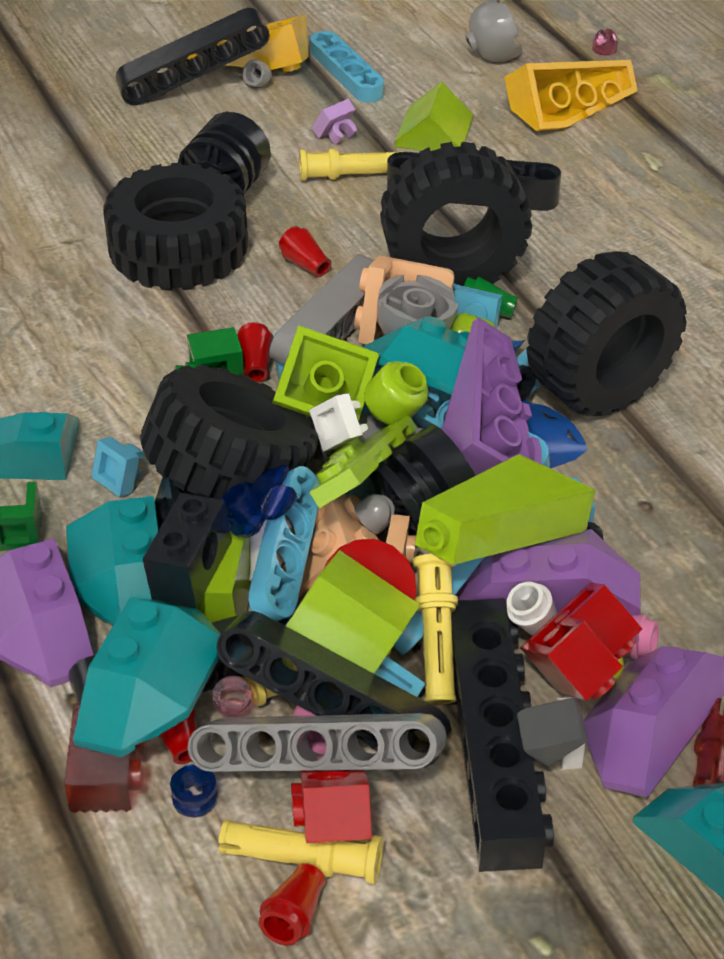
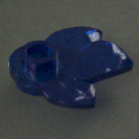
(262, 501)

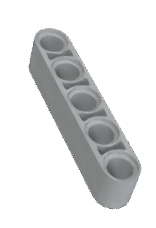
(328, 311)
(295, 754)

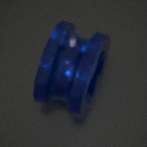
(183, 799)

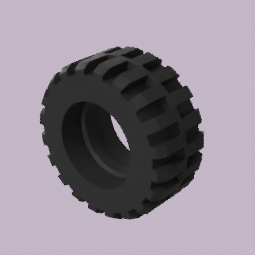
(454, 176)
(176, 226)
(606, 333)
(221, 431)

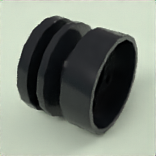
(232, 146)
(433, 469)

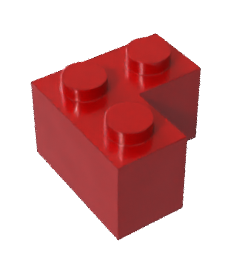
(583, 643)

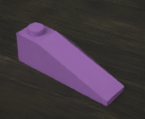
(485, 405)

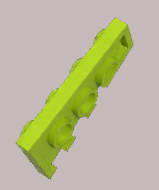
(357, 460)

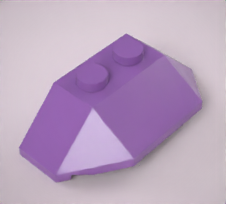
(562, 567)
(40, 614)
(652, 716)

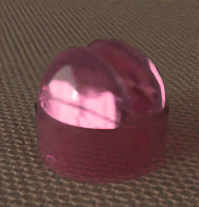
(605, 42)
(232, 706)

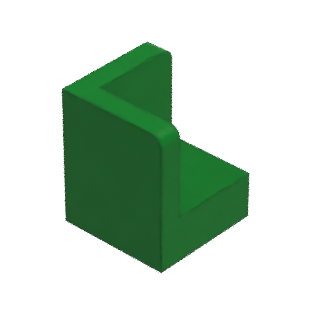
(216, 349)
(21, 523)

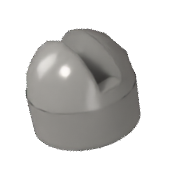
(253, 78)
(375, 512)

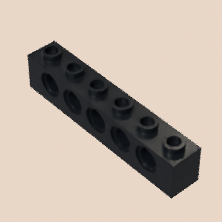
(496, 766)

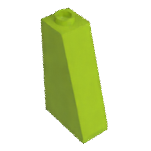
(503, 511)

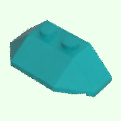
(429, 347)
(108, 555)
(145, 675)
(690, 828)

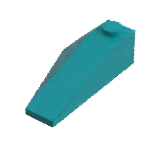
(37, 445)

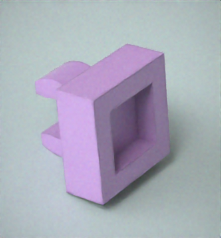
(333, 120)

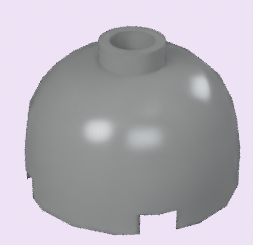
(493, 32)
(408, 301)

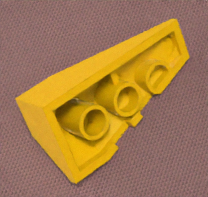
(285, 47)
(566, 92)

